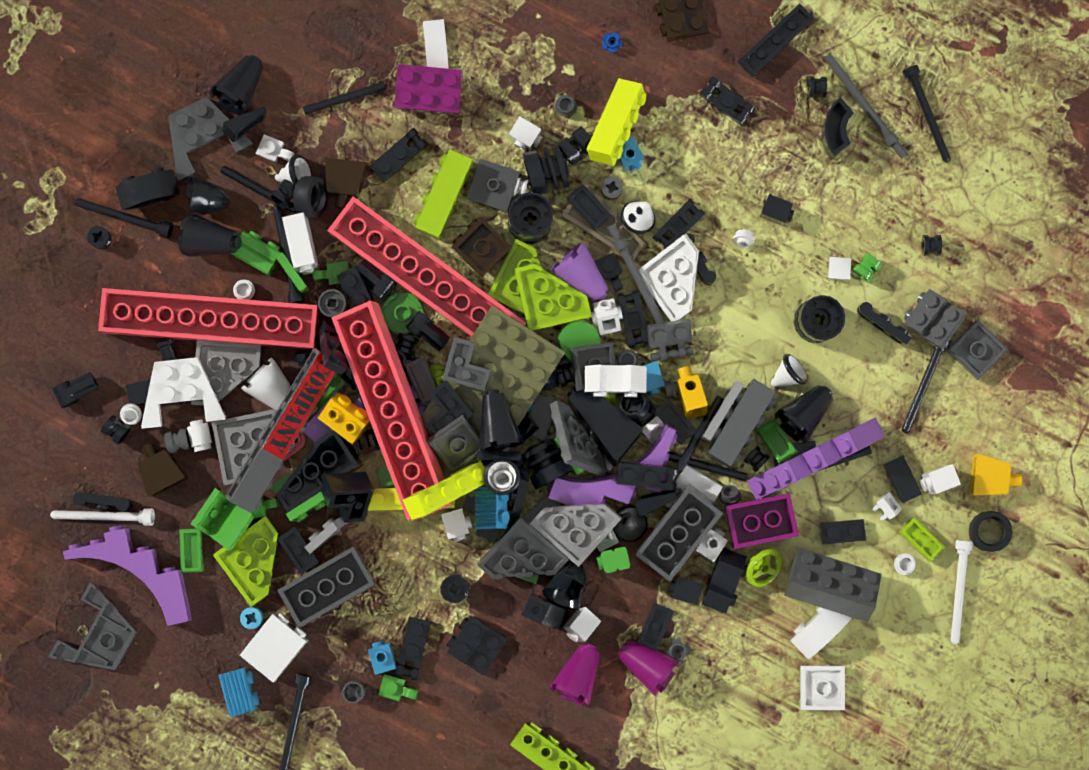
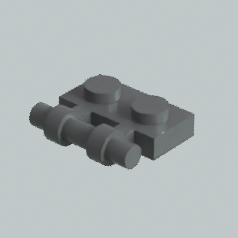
(667, 334)

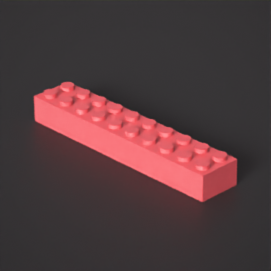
(413, 267)
(209, 319)
(388, 400)

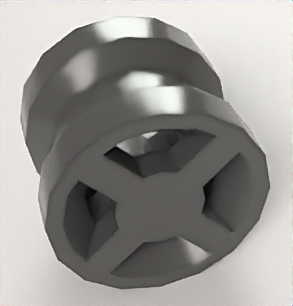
(611, 192)

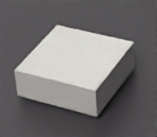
(839, 268)

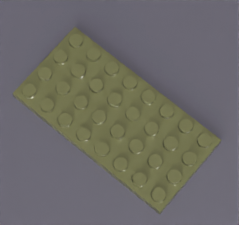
(518, 366)

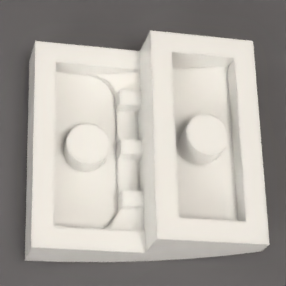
(700, 481)

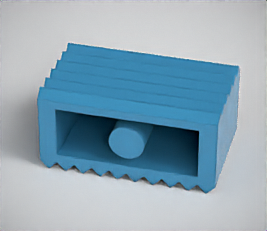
(490, 509)
(238, 691)

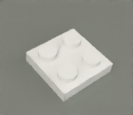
(822, 687)

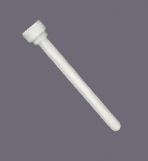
(144, 516)
(963, 549)

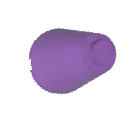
(581, 273)

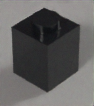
(777, 210)
(685, 590)

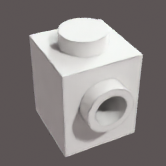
(525, 134)
(456, 524)
(712, 544)
(581, 625)

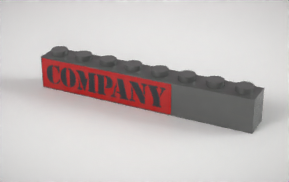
(281, 433)

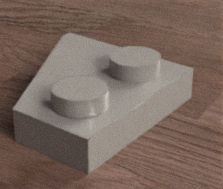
(330, 529)

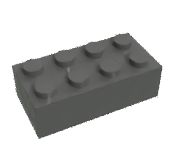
(738, 428)
(679, 532)
(833, 584)
(326, 587)

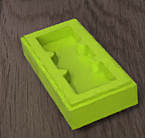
(921, 539)

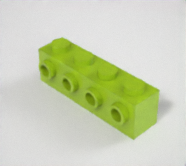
(444, 194)
(545, 750)

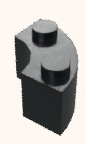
(834, 129)
(147, 189)
(724, 580)

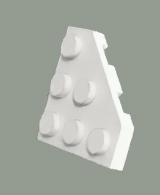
(673, 277)

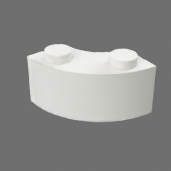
(615, 379)
(818, 631)

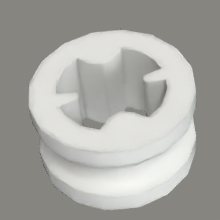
(521, 187)

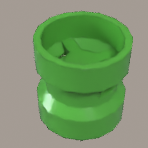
(867, 267)

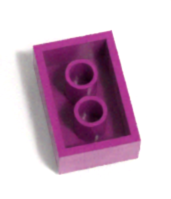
(428, 89)
(761, 521)

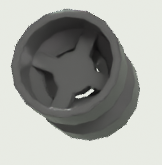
(175, 441)
(353, 691)

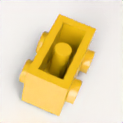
(345, 417)

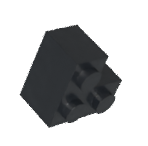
(349, 494)

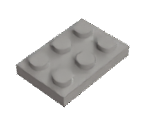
(724, 412)

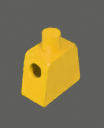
(692, 401)
(992, 476)

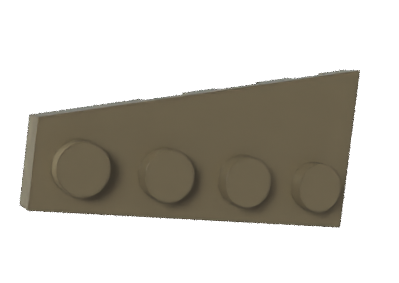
(602, 233)

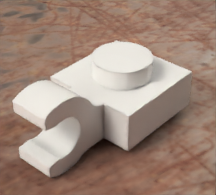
(273, 149)

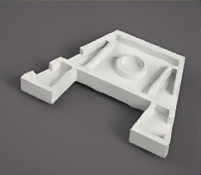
(179, 382)

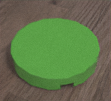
(399, 310)
(576, 335)

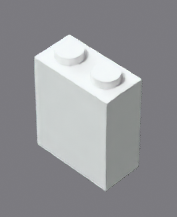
(300, 243)
(274, 646)

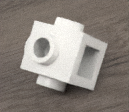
(607, 316)

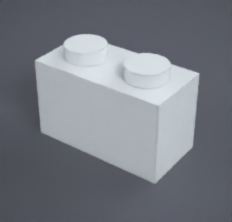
(939, 479)

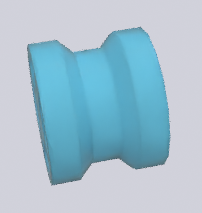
(254, 614)

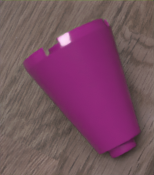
(649, 665)
(578, 675)

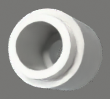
(199, 435)

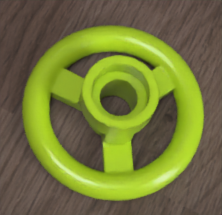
(760, 565)

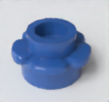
(612, 48)

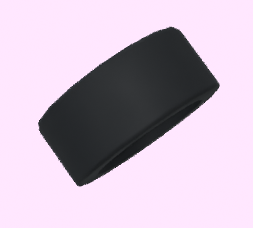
(310, 196)
(1007, 531)

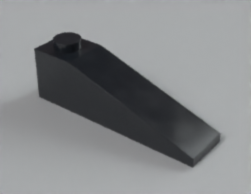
(328, 456)

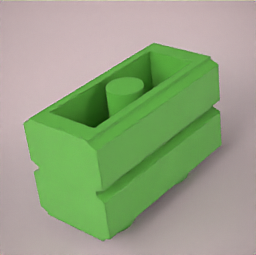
(257, 253)
(613, 560)

